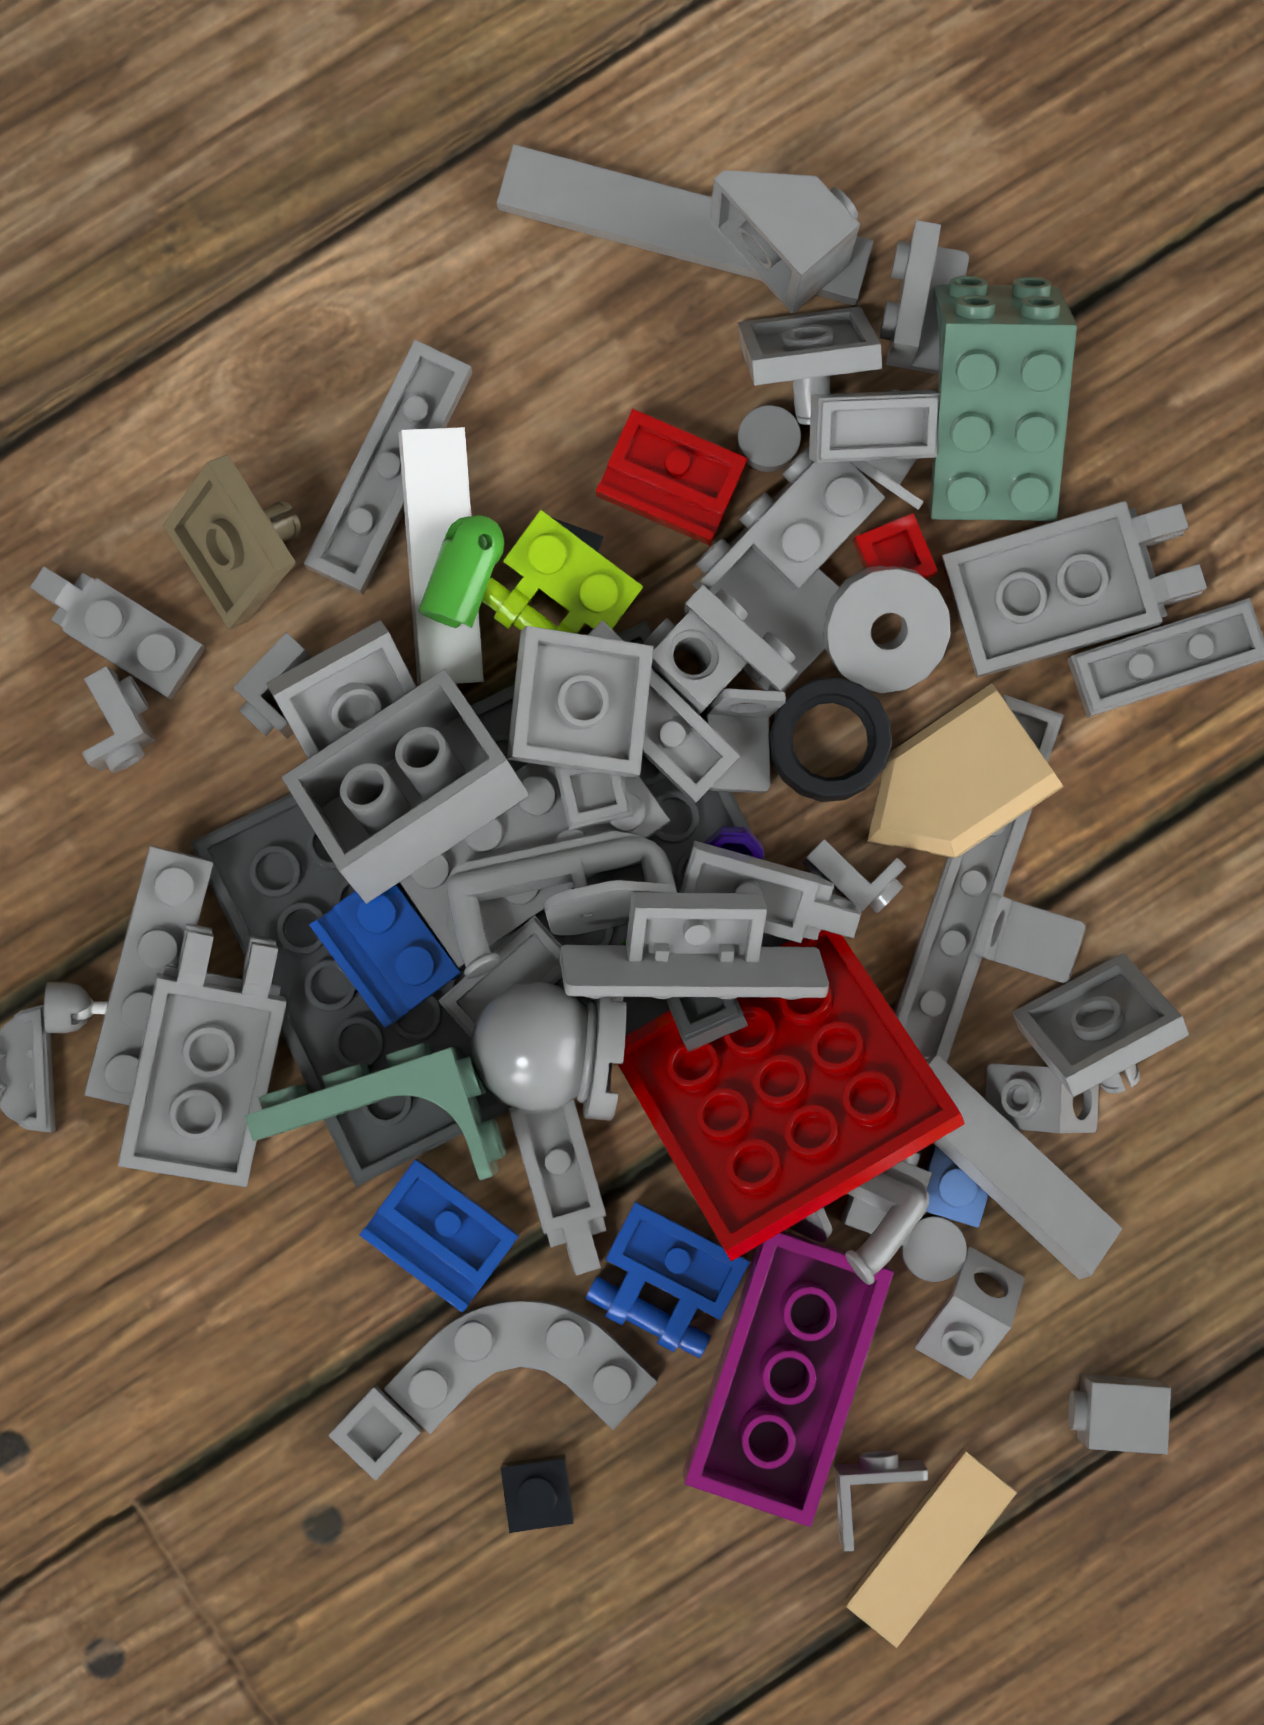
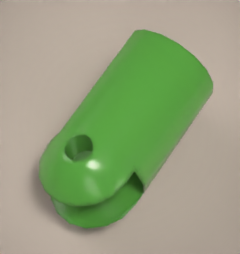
(462, 571)

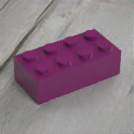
(786, 1378)

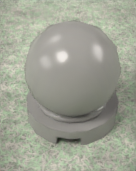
(548, 1048)

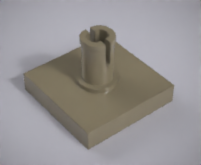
(232, 540)

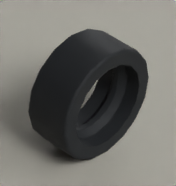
(860, 702)

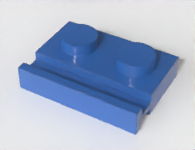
(386, 952)
(439, 1235)

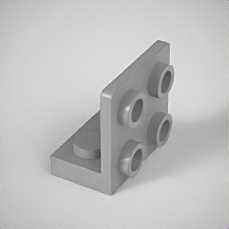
(766, 619)

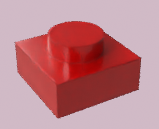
(896, 545)

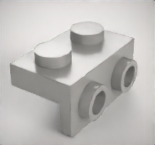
(913, 319)

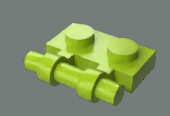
(567, 572)

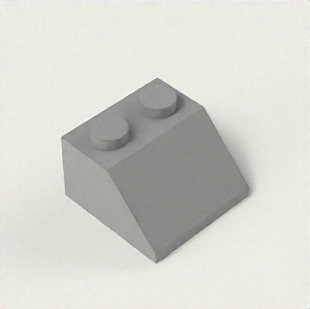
(786, 230)

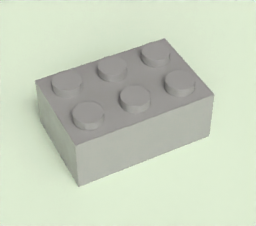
(404, 786)

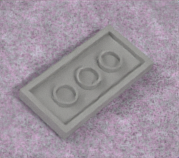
(527, 825)

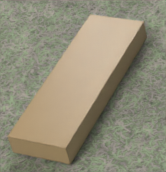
(929, 1548)

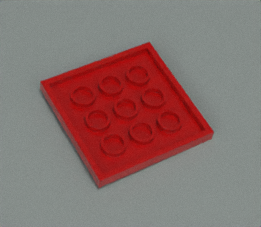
(791, 1103)

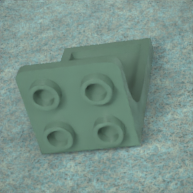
(1001, 399)
(415, 1072)

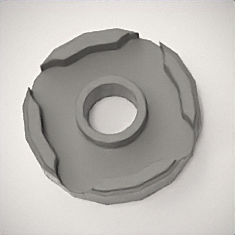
(915, 649)

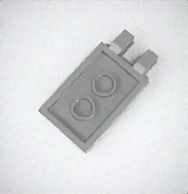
(1066, 585)
(204, 1064)

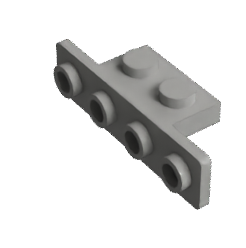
(799, 524)
(694, 950)

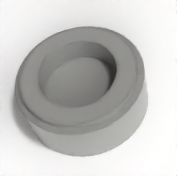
(769, 438)
(934, 1249)

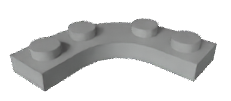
(527, 1336)

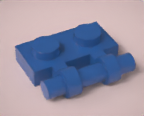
(676, 1261)

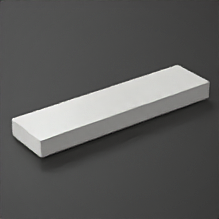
(434, 498)

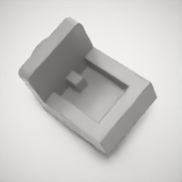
(122, 707)
(850, 883)

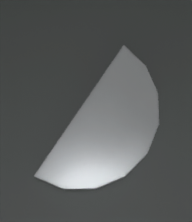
(27, 1071)

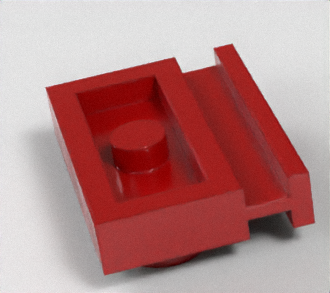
(671, 477)

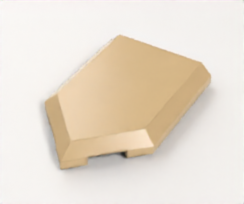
(960, 780)

